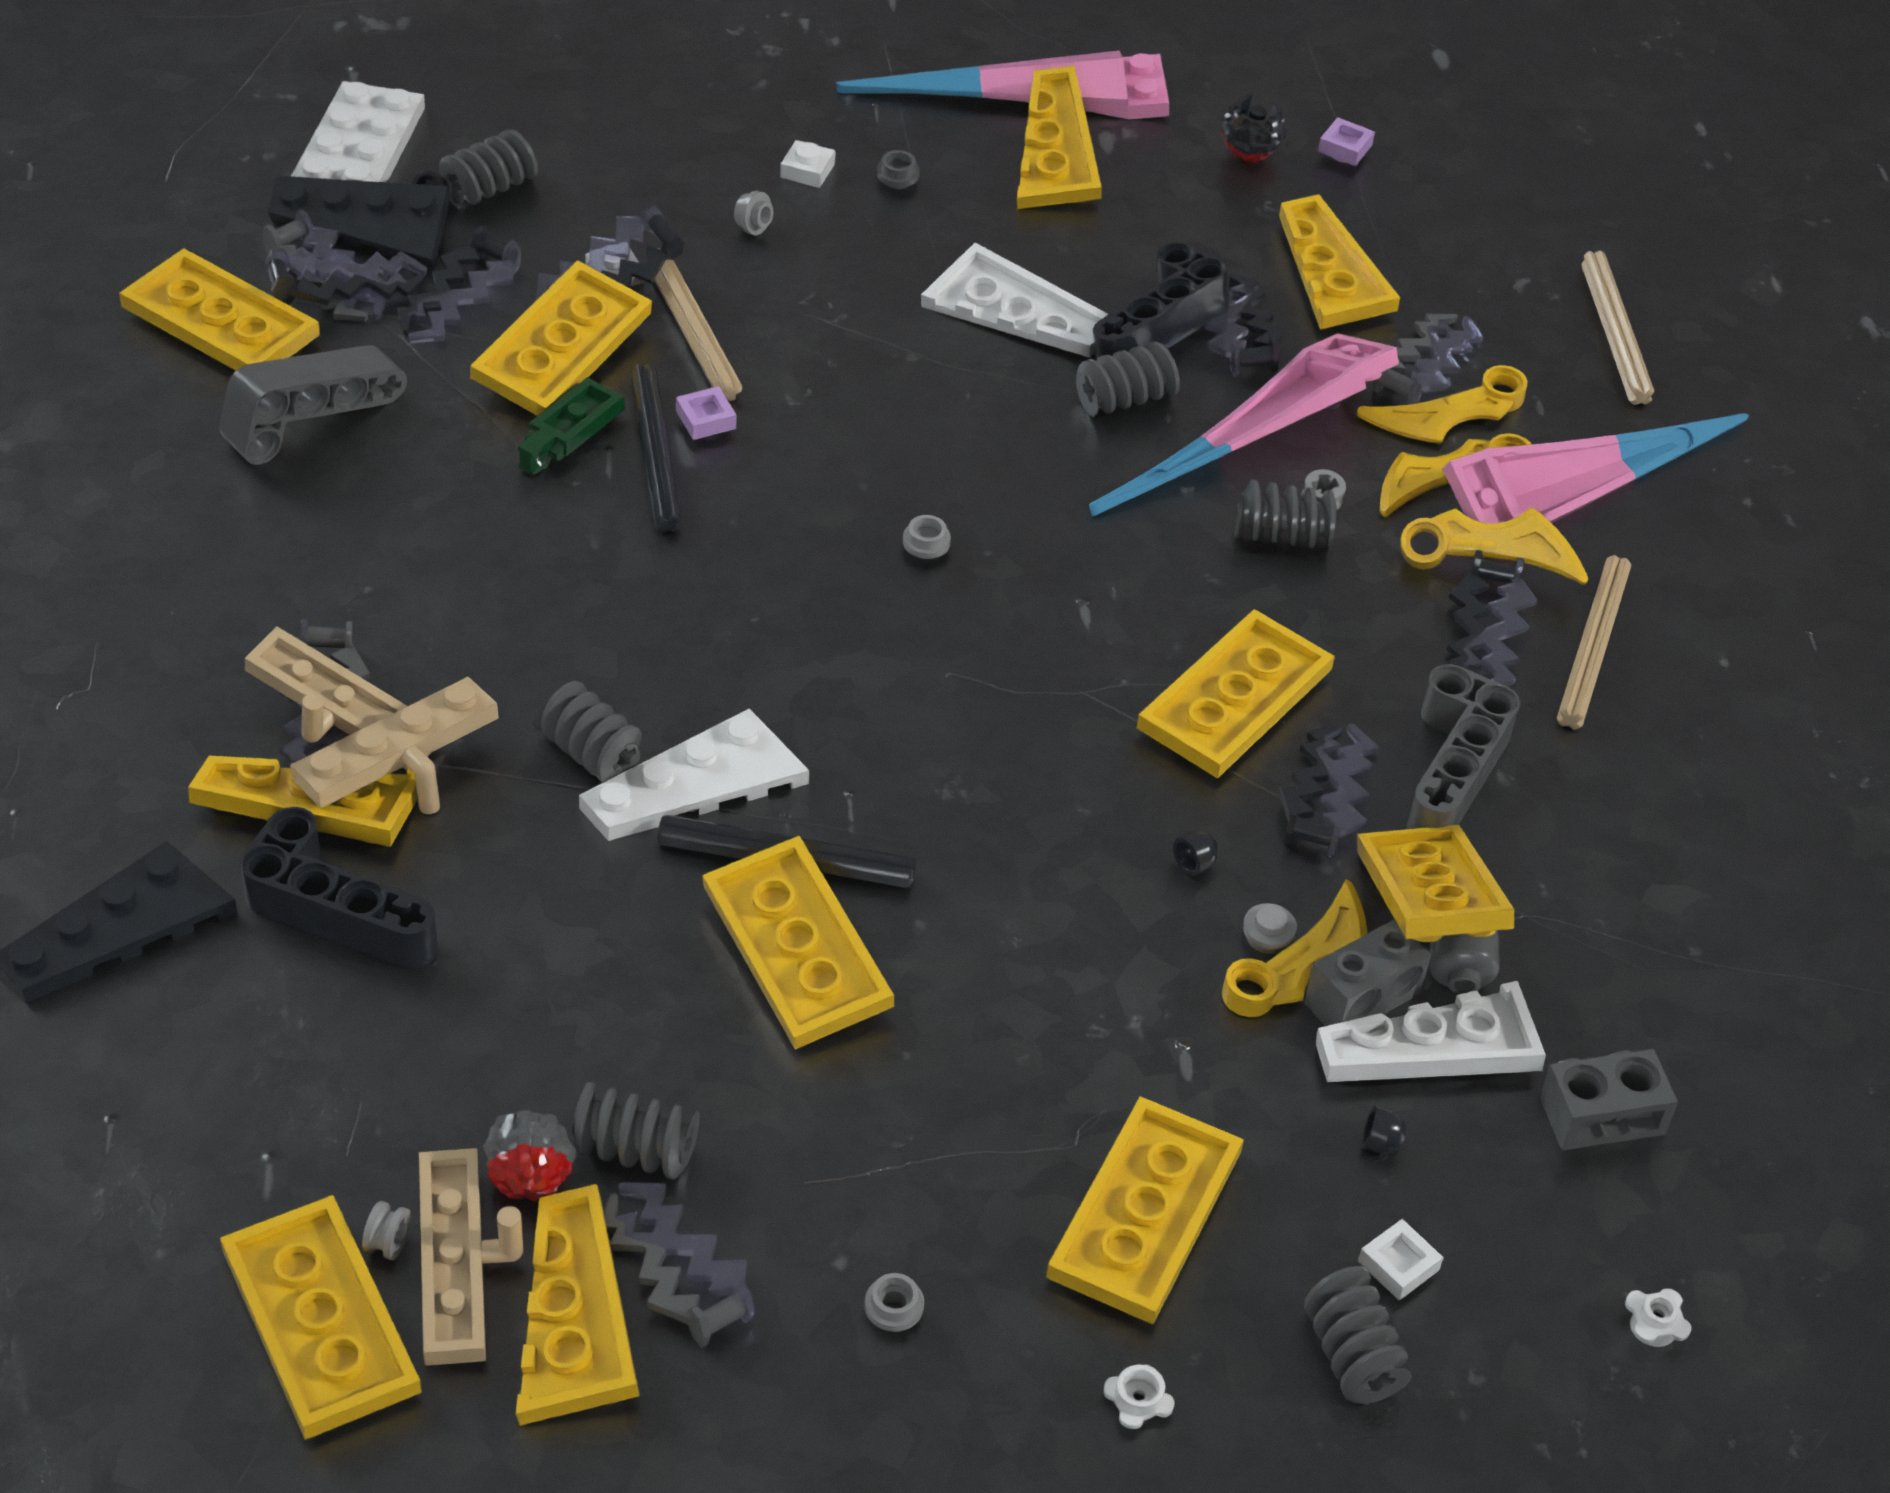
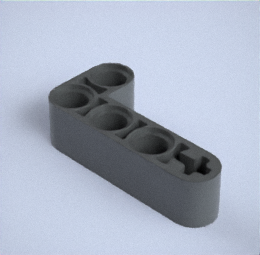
(303, 387)
(1479, 726)

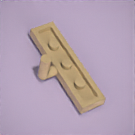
(322, 686)
(395, 743)
(456, 1254)

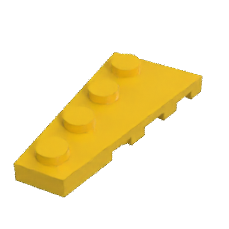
(262, 788)

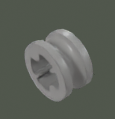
(1326, 480)
(386, 1230)

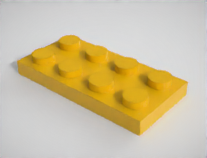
(218, 312)
(561, 338)
(1235, 693)
(1435, 883)
(798, 942)
(1145, 1210)
(320, 1317)

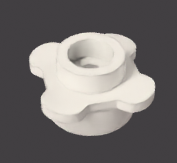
(1654, 1329)
(1143, 1381)

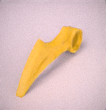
(1434, 418)
(1416, 475)
(1524, 537)
(1289, 972)

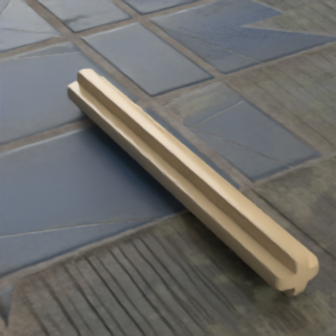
(1617, 328)
(697, 330)
(1593, 642)

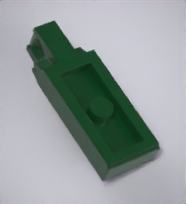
(568, 424)

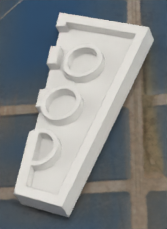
(1013, 300)
(694, 776)
(1450, 1040)

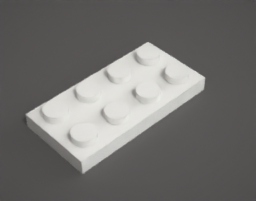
(361, 134)

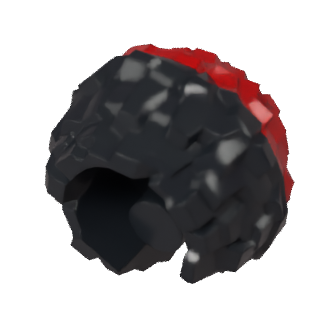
(1251, 135)

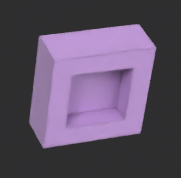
(1346, 141)
(706, 413)

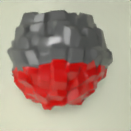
(528, 1155)

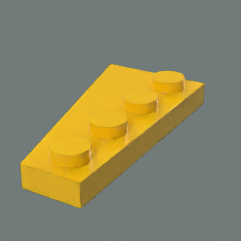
(1058, 146)
(1333, 266)
(576, 1325)

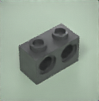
(1367, 976)
(1608, 1099)

